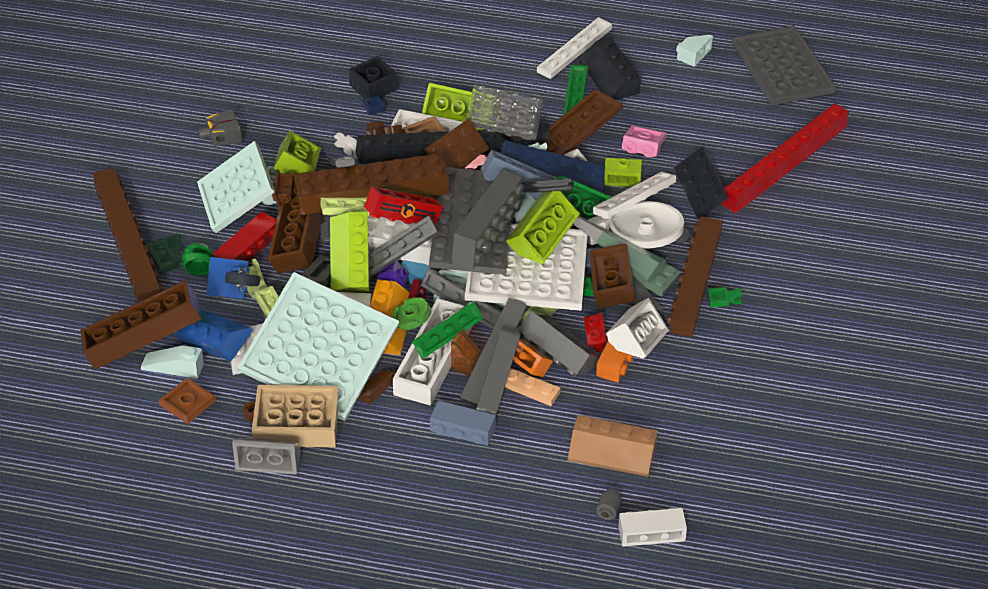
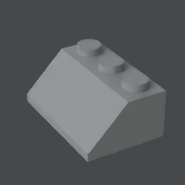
(266, 455)

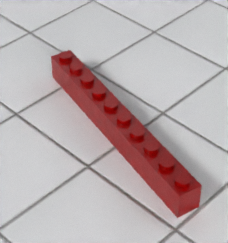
(785, 157)

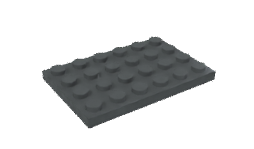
(783, 65)

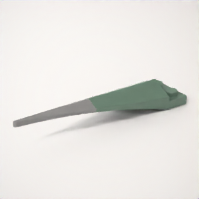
(646, 266)

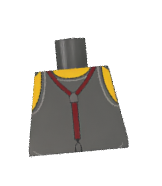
(222, 129)

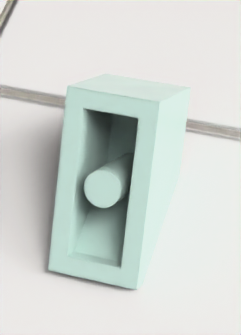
(694, 49)

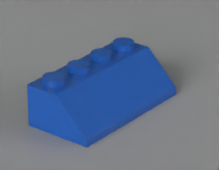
(215, 335)

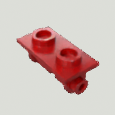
(595, 331)

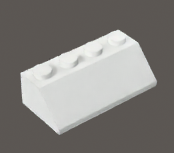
(638, 330)

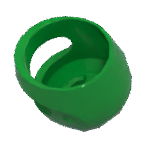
(196, 258)

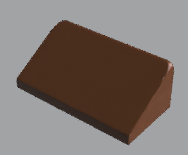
(376, 386)

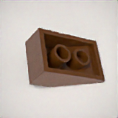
(612, 276)

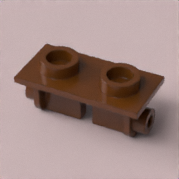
(283, 188)

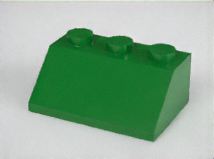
(584, 198)

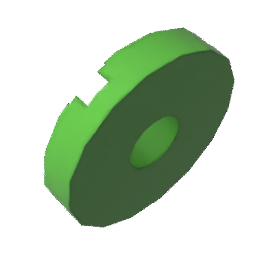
(419, 317)

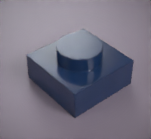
(373, 105)

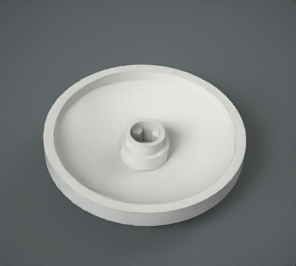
(648, 224)

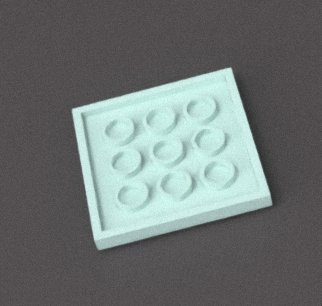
(235, 187)

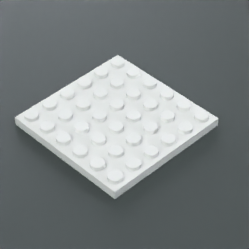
(550, 285)

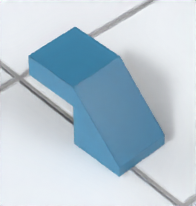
(414, 269)

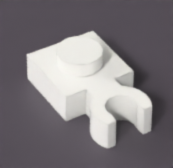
(347, 143)

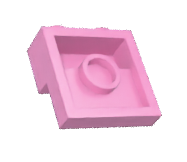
(643, 141)

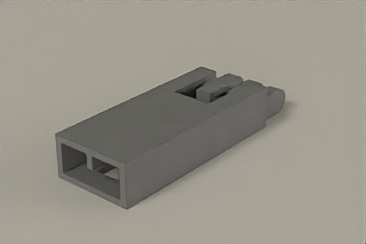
(319, 273)

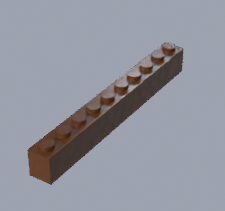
(126, 234)

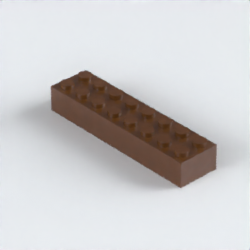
(413, 175)

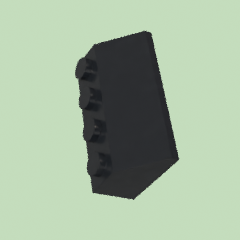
(611, 70)

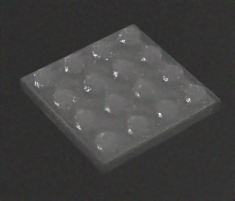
(504, 112)

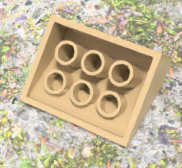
(296, 414)

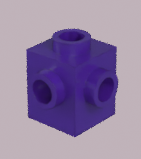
(394, 272)

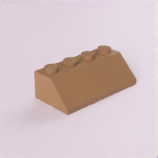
(613, 445)

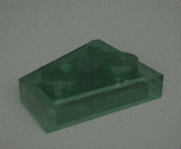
(166, 252)

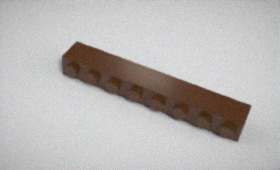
(696, 277)

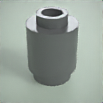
(609, 504)

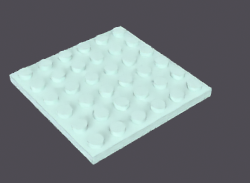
(319, 341)

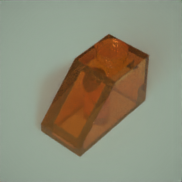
(464, 354)

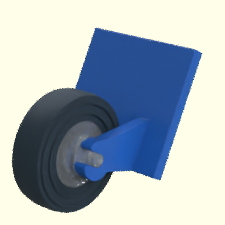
(229, 278)

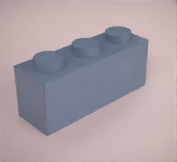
(463, 423)

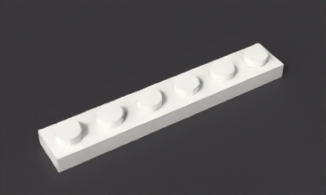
(574, 48)
(634, 195)

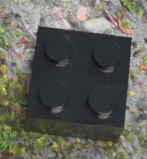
(373, 78)

